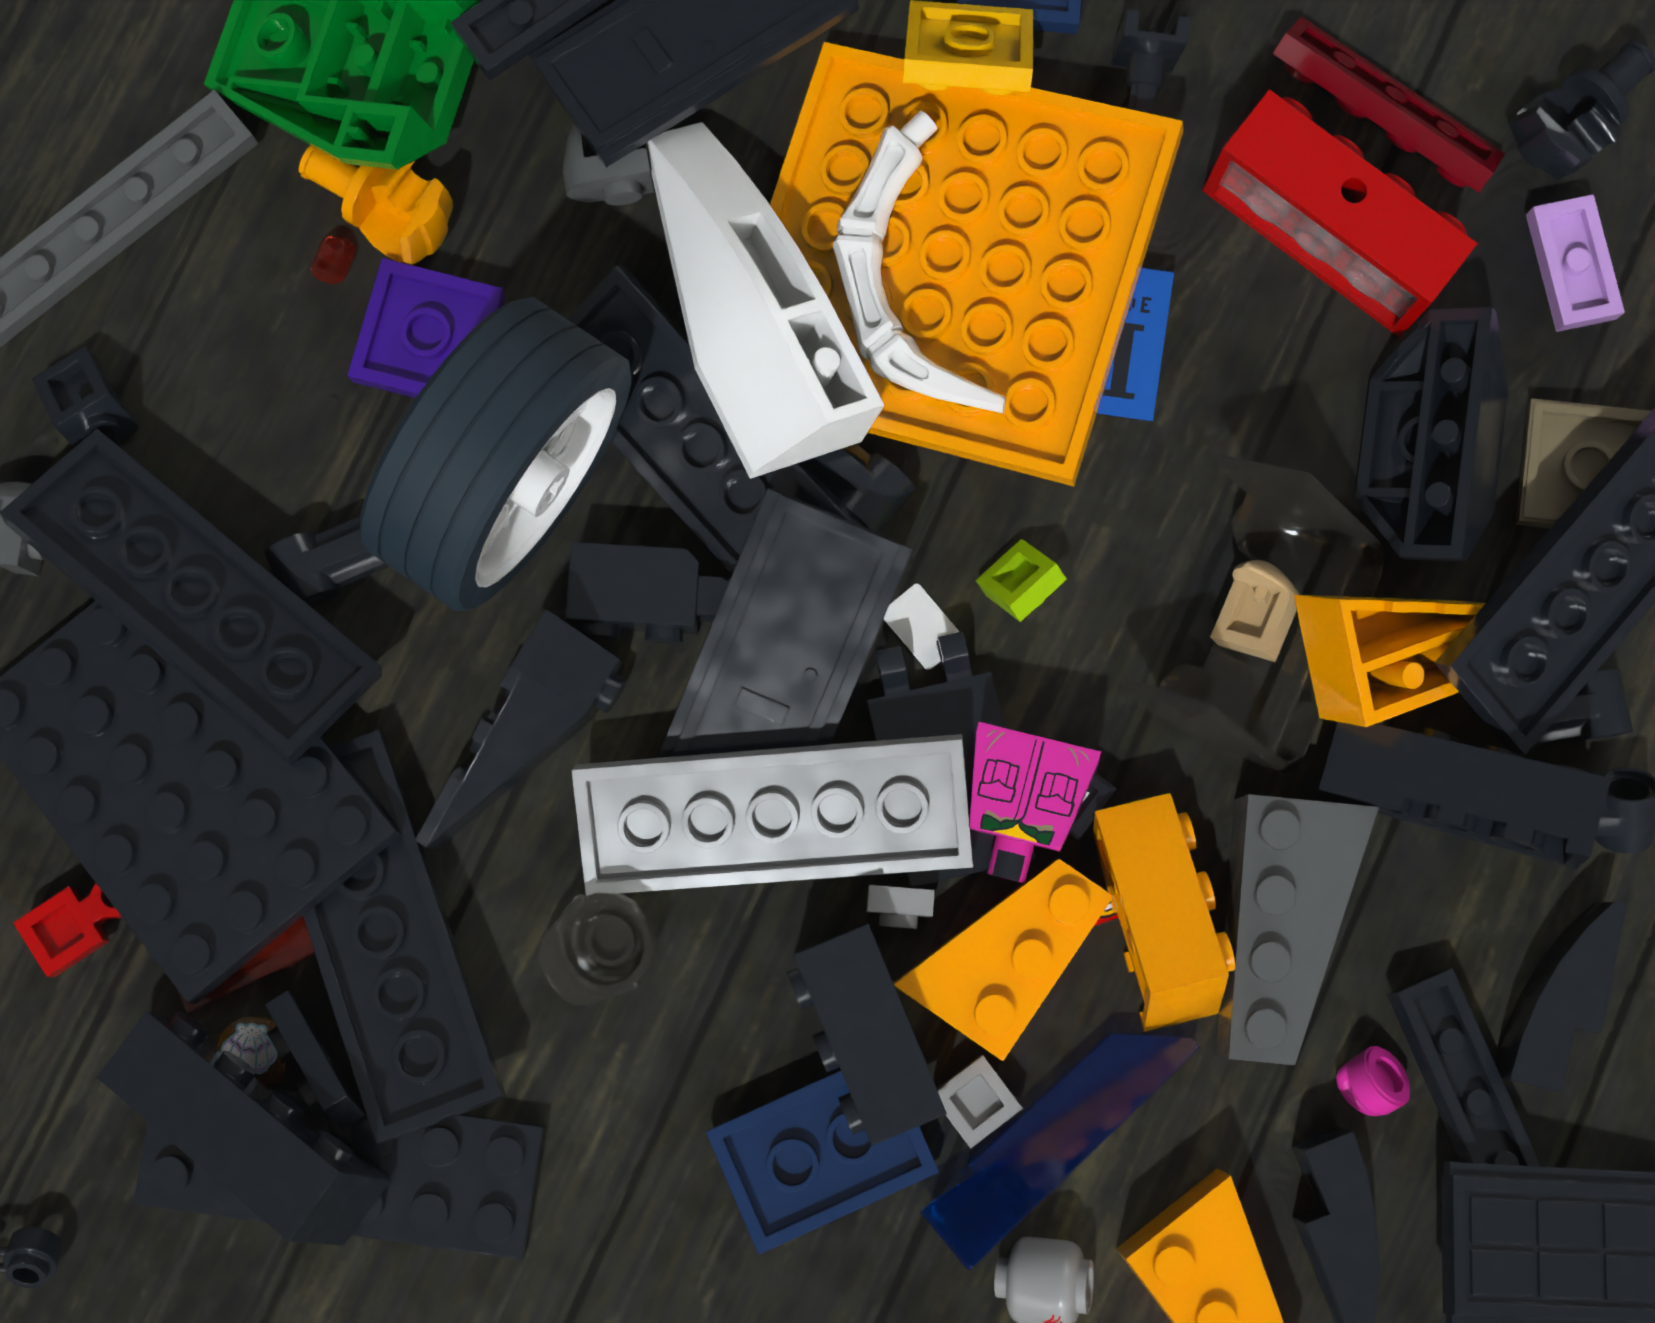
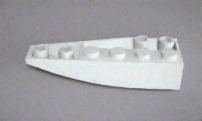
(755, 312)

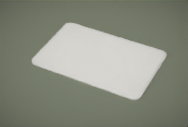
(919, 624)

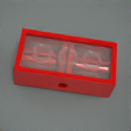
(1337, 213)

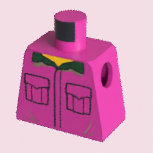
(1026, 794)

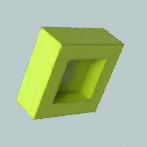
(1021, 580)

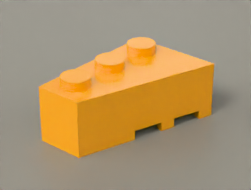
(1008, 958)
(1203, 1259)

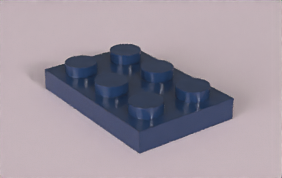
(803, 1167)

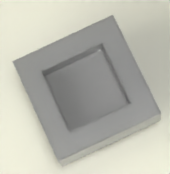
(899, 906)
(977, 1101)

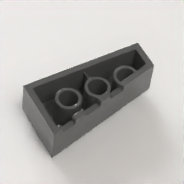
(1283, 914)

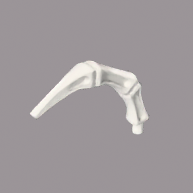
(860, 260)

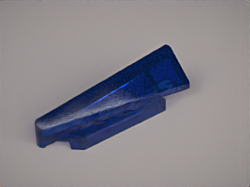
(1052, 1140)

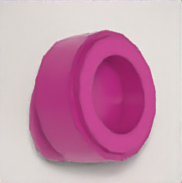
(1374, 1082)

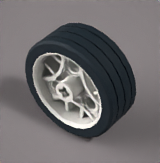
(493, 453)

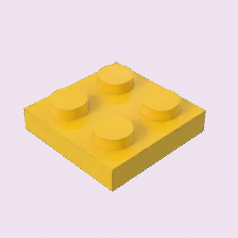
(969, 47)

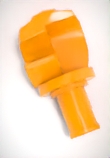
(391, 207)

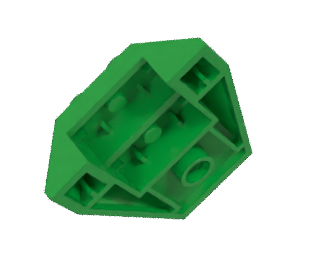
(347, 75)

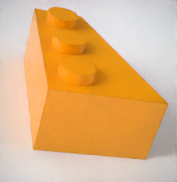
(1378, 653)
(1163, 910)

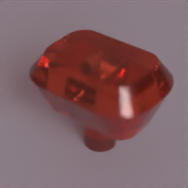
(332, 259)

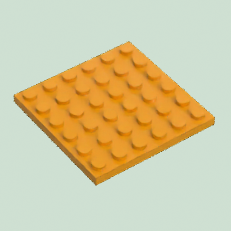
(999, 253)

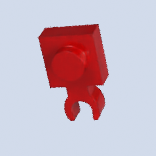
(66, 928)

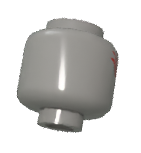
(1045, 1281)

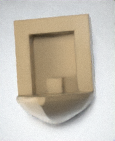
(1256, 611)

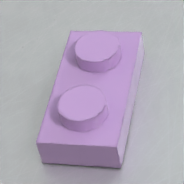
(1575, 263)

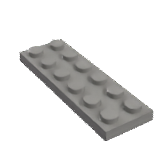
(773, 815)

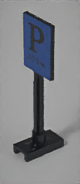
(1138, 357)

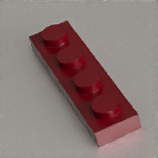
(1407, 117)

